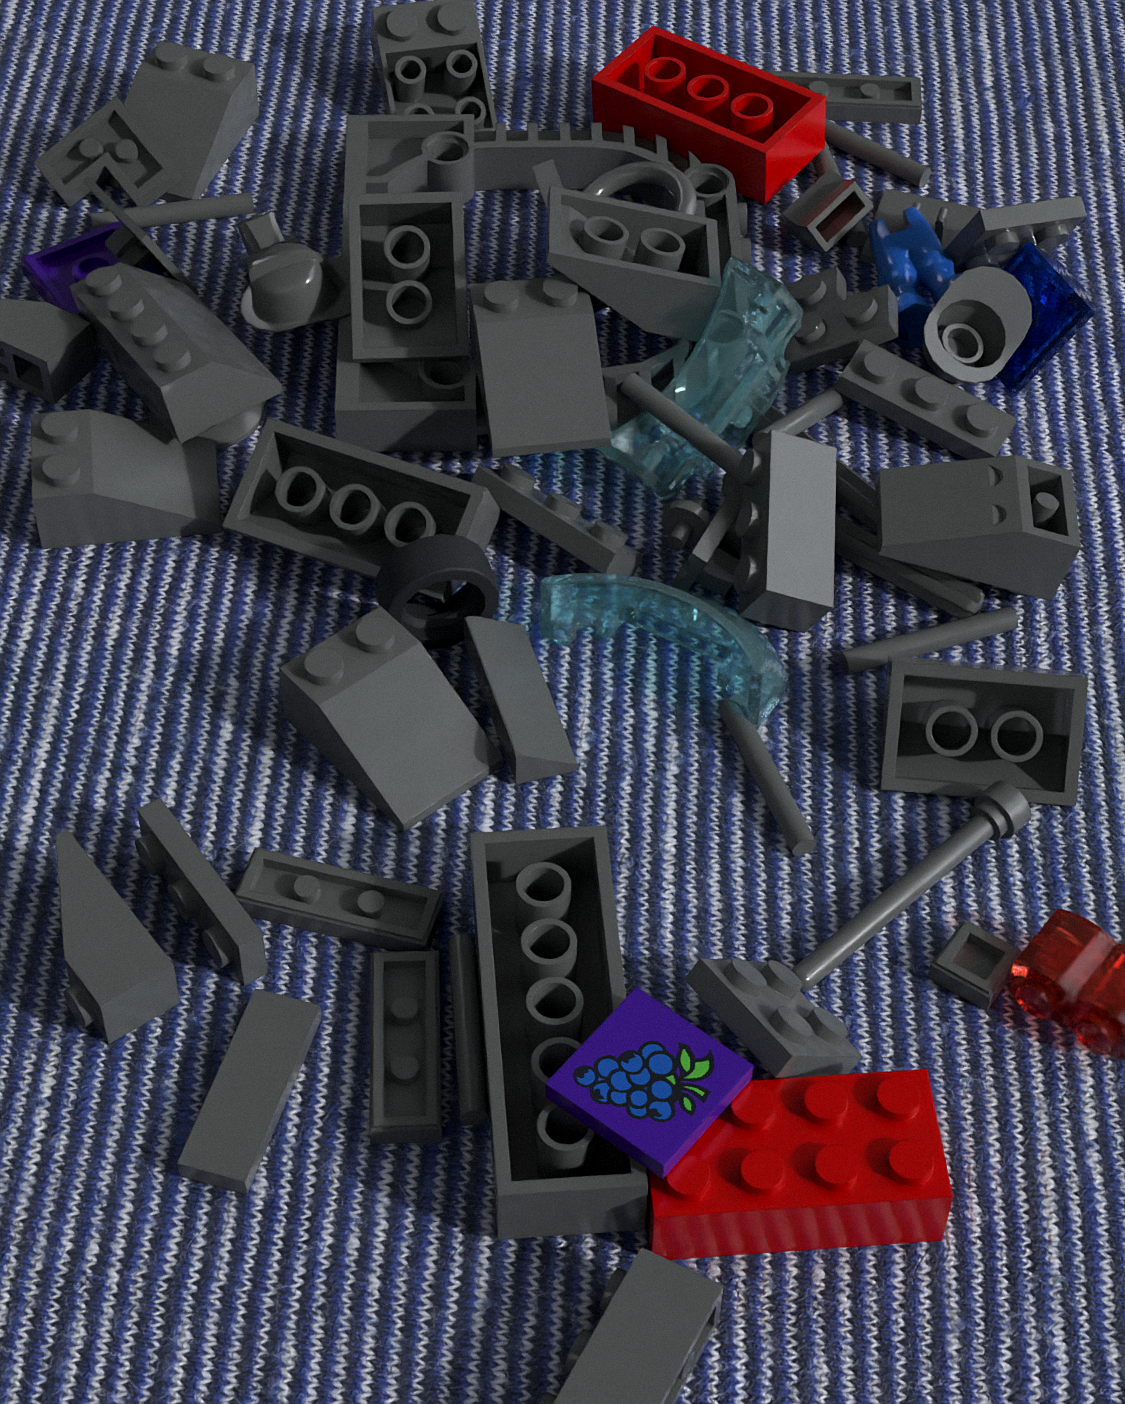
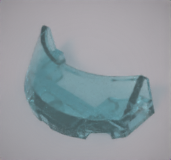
(722, 383)
(675, 614)

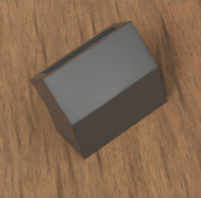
(826, 211)

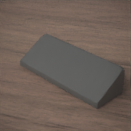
(518, 699)

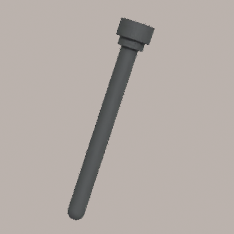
(996, 814)

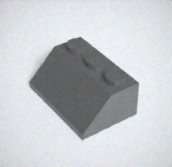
(978, 723)

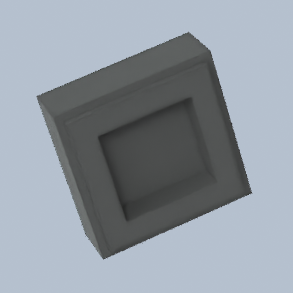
(974, 965)

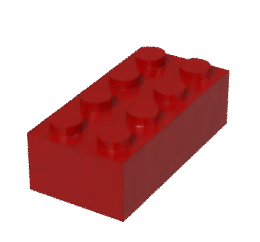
(713, 108)
(808, 1170)

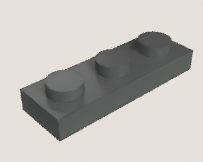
(925, 403)
(559, 520)
(200, 892)

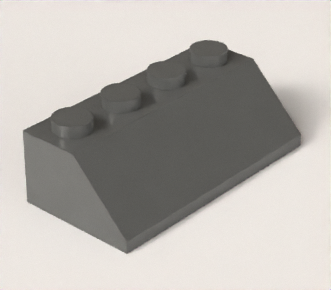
(171, 349)
(351, 503)

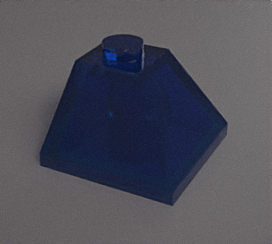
(1058, 313)

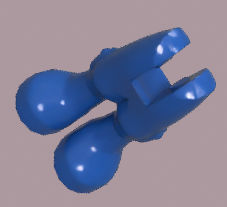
(909, 261)

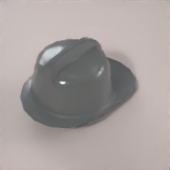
(295, 289)
(976, 326)

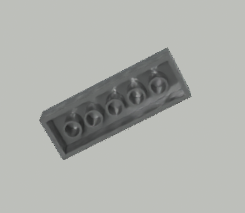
(544, 987)

